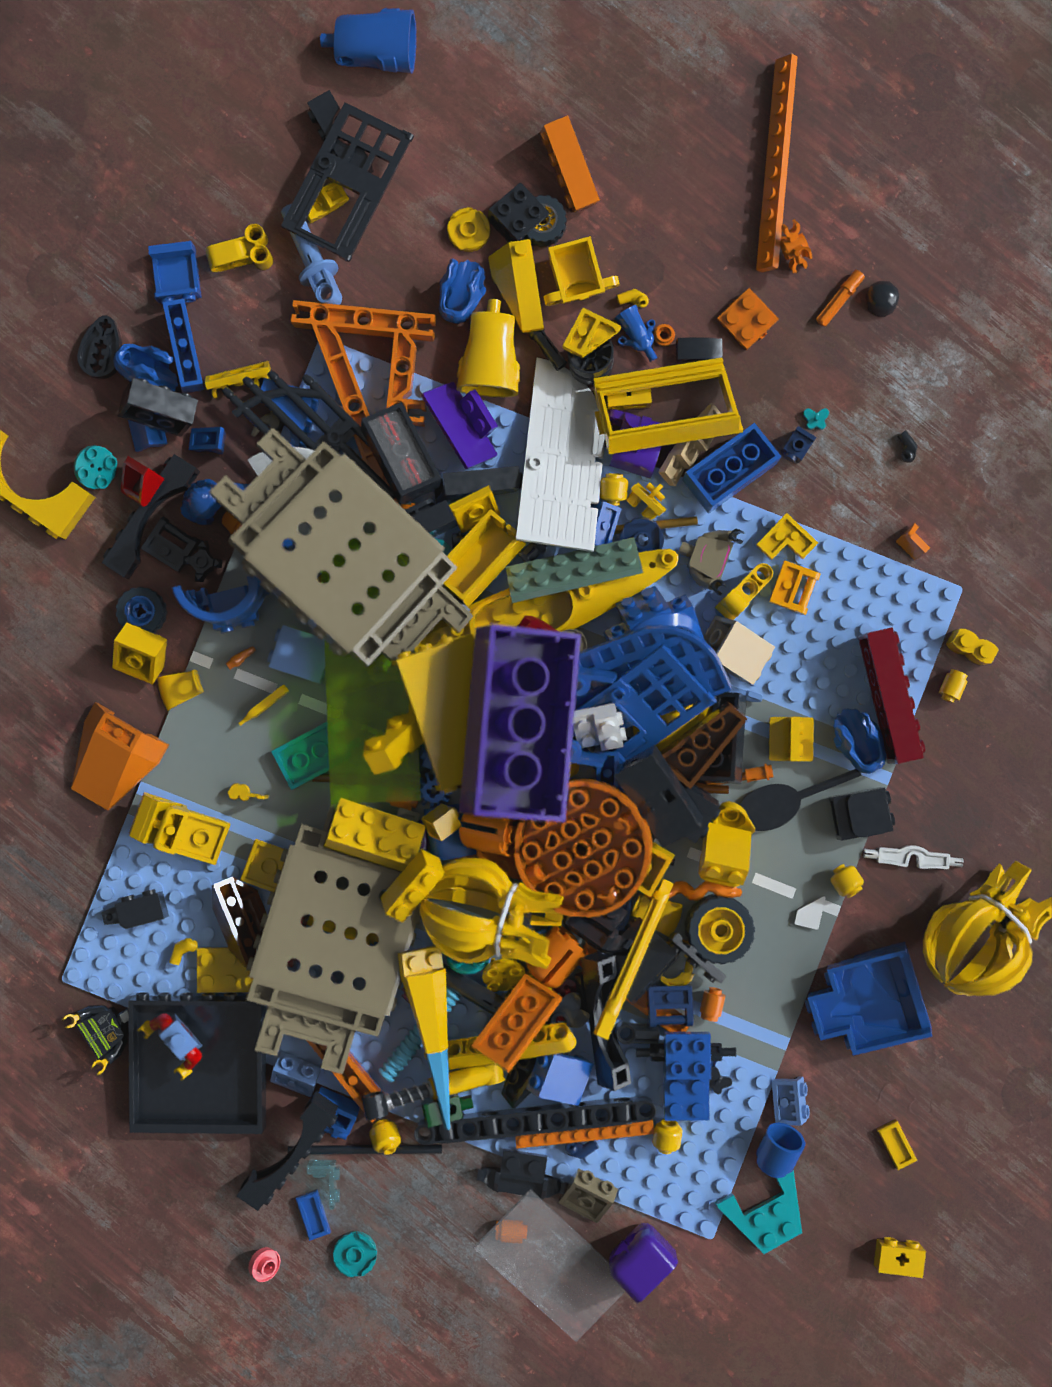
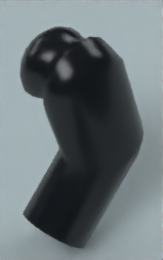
(910, 447)

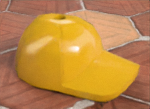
(734, 816)

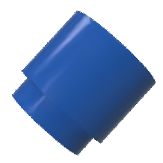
(780, 1150)

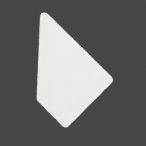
(811, 914)

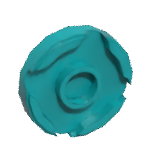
(355, 1254)

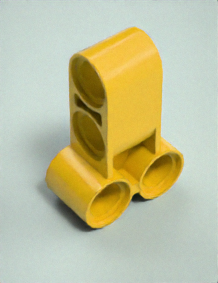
(240, 251)
(736, 599)

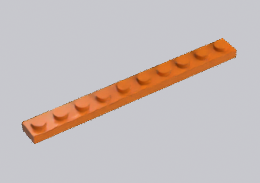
(776, 163)

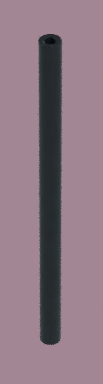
(368, 1149)

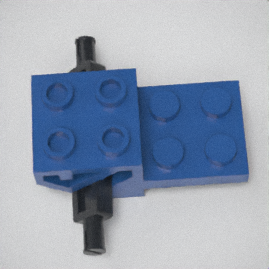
(686, 1072)

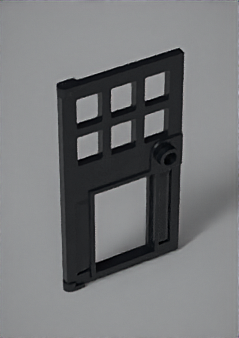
(358, 180)

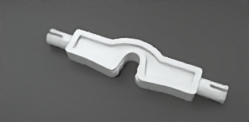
(902, 856)

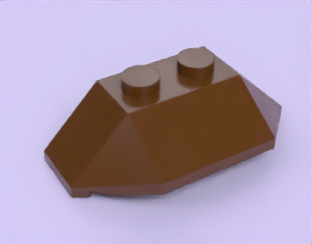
(239, 916)

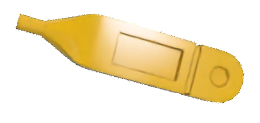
(265, 704)

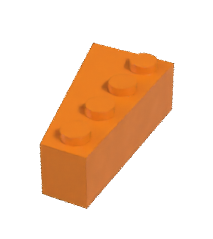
(569, 164)

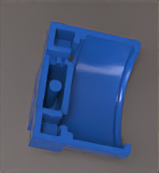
(226, 608)

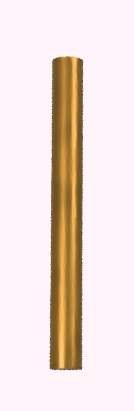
(669, 523)

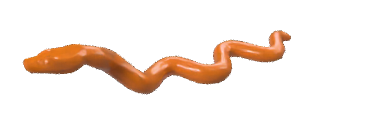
(699, 892)

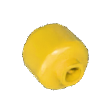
(614, 488)
(847, 881)
(385, 1136)
(667, 1136)

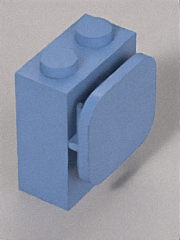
(298, 654)

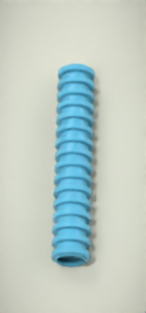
(409, 1046)

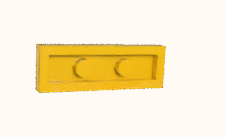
(236, 376)

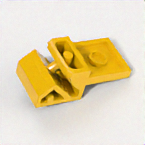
(178, 830)

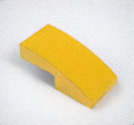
(328, 200)

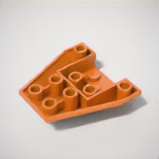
(113, 757)

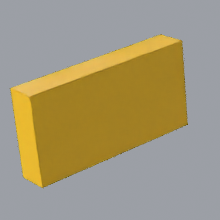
(896, 1144)

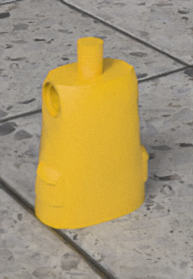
(490, 355)

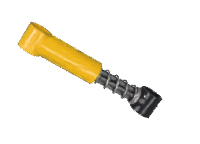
(378, 1104)

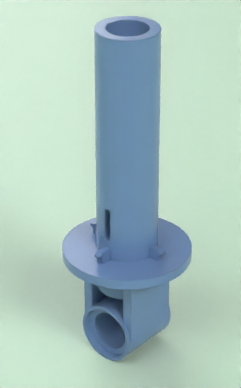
(317, 272)

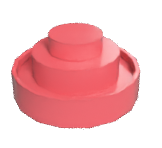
(264, 1264)

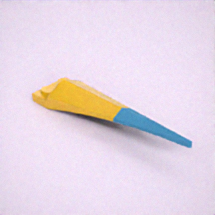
(426, 990)

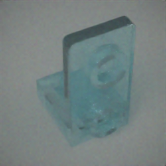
(319, 1169)

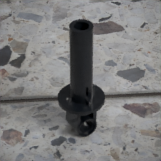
(474, 991)

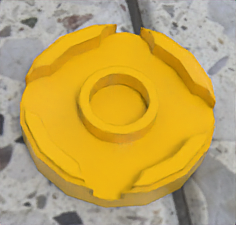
(468, 229)

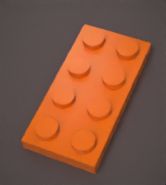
(516, 1022)

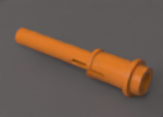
(754, 774)

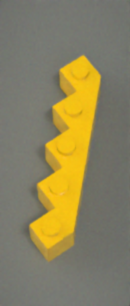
(401, 736)

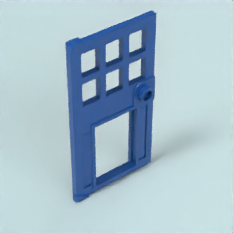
(639, 712)

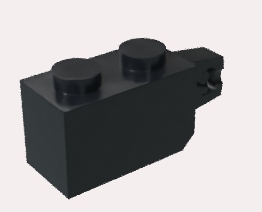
(137, 911)

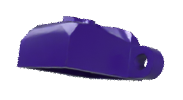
(637, 461)

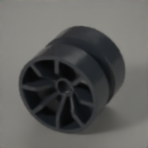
(594, 365)

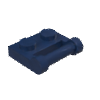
(670, 998)

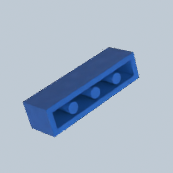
(183, 346)

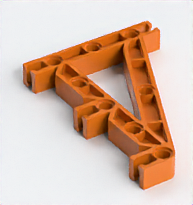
(381, 323)

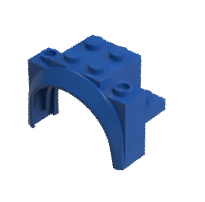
(651, 609)

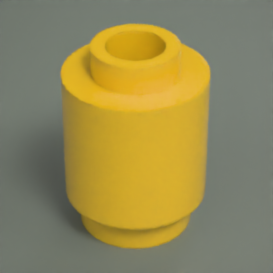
(953, 686)

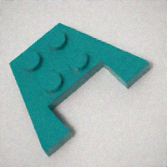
(770, 1221)

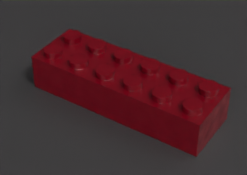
(891, 696)

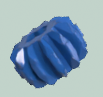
(428, 796)

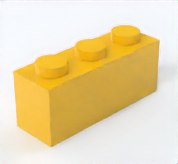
(412, 885)

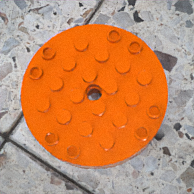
(616, 854)

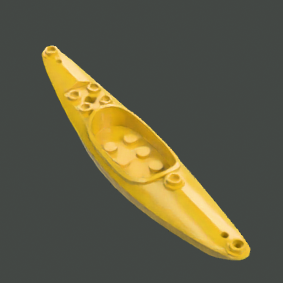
(562, 609)

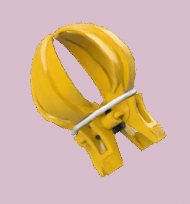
(959, 925)
(476, 938)

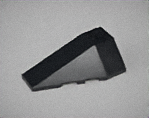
(517, 1080)

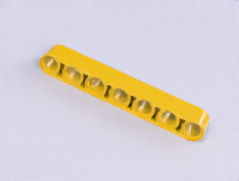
(548, 1041)

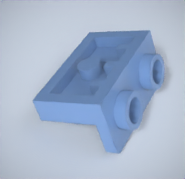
(295, 1074)
(790, 1101)

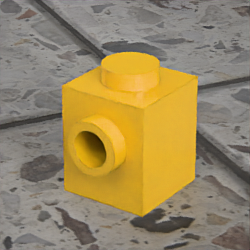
(441, 822)

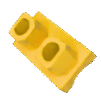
(654, 507)

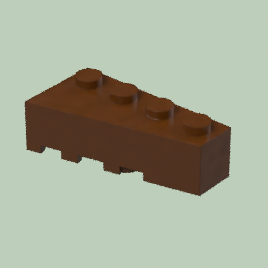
(700, 745)

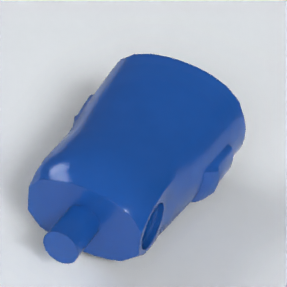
(375, 40)

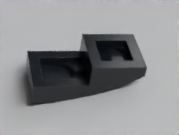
(698, 348)

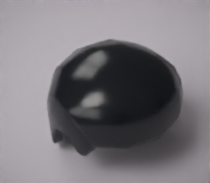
(882, 298)

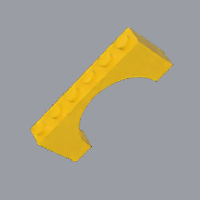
(56, 513)

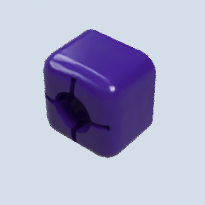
(642, 1261)

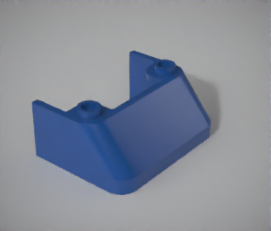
(584, 679)

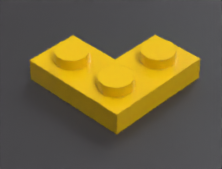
(787, 533)

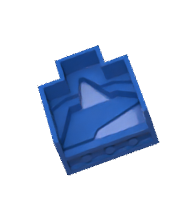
(871, 1001)

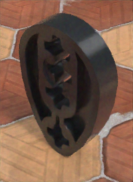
(88, 348)

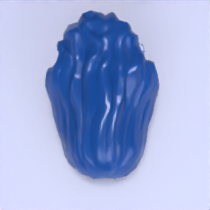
(461, 290)
(145, 363)
(199, 504)
(859, 740)

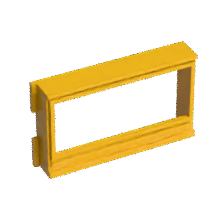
(667, 432)

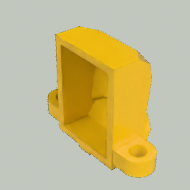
(576, 272)

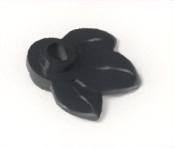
(570, 1010)

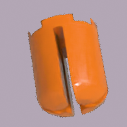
(499, 843)
(564, 956)

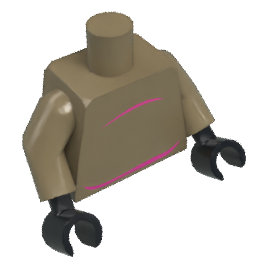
(710, 557)

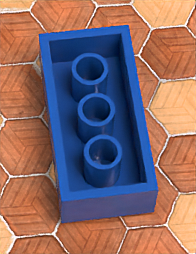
(731, 468)

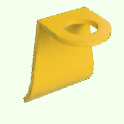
(179, 688)
(668, 919)

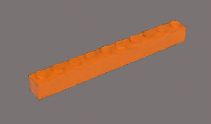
(582, 1135)

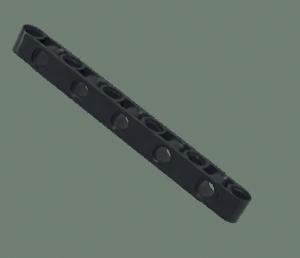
(538, 1120)

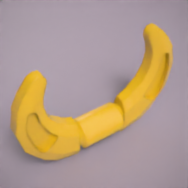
(683, 978)

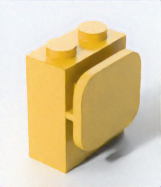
(725, 855)

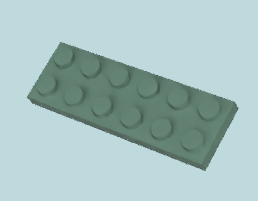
(573, 570)

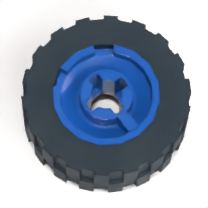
(142, 598)

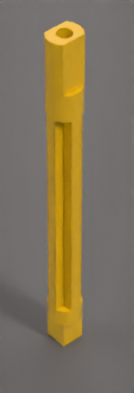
(633, 960)

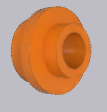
(666, 329)

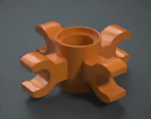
(795, 246)

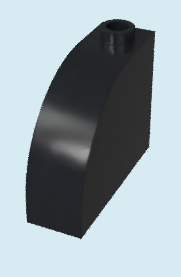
(654, 964)

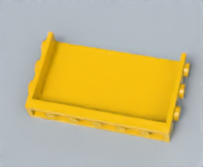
(439, 694)

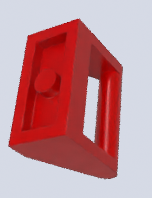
(149, 481)

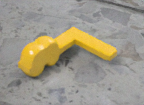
(243, 792)

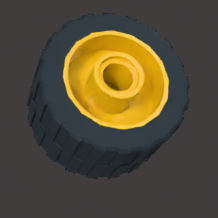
(719, 929)

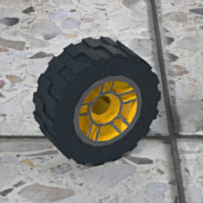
(555, 223)

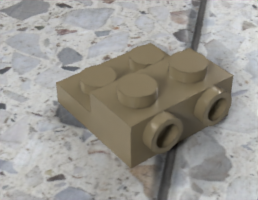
(588, 1195)

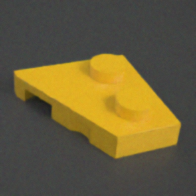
(589, 333)

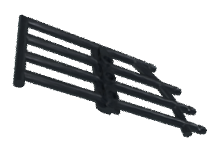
(333, 436)

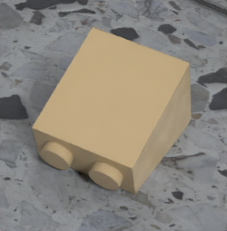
(738, 648)

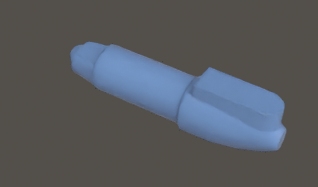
(750, 696)

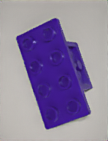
(464, 423)

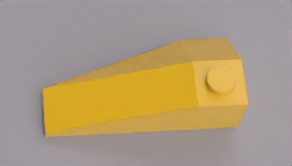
(515, 276)

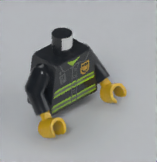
(103, 1031)

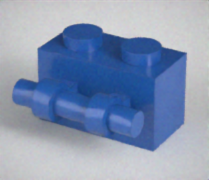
(346, 1114)

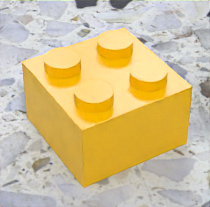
(139, 653)

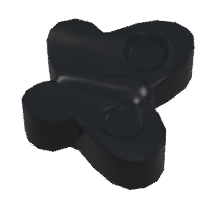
(717, 1081)

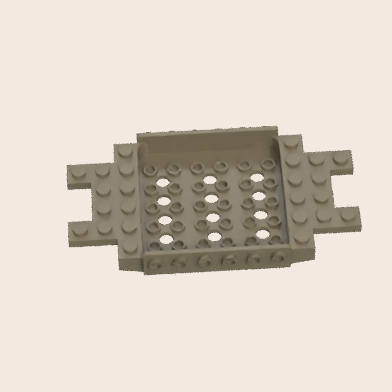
(285, 498)
(316, 1006)

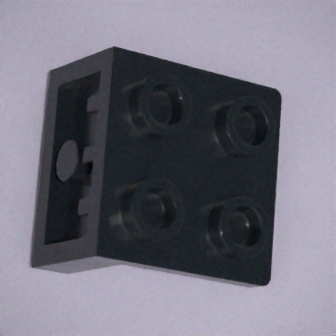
(516, 214)

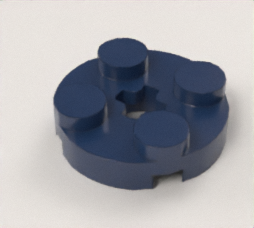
(647, 527)

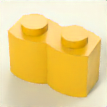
(975, 649)

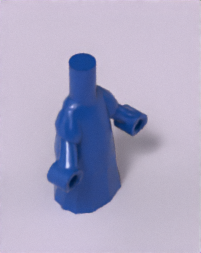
(634, 327)

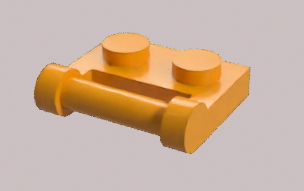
(788, 584)

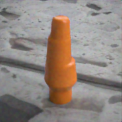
(238, 659)

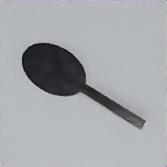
(778, 803)

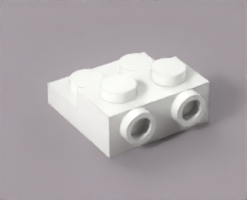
(599, 727)

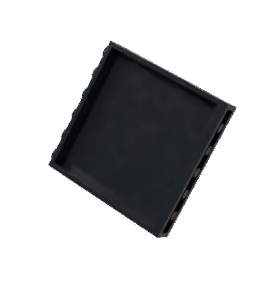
(225, 1086)

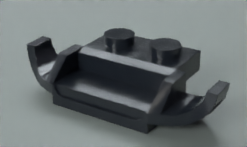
(600, 930)
(520, 1173)

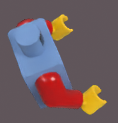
(178, 1039)

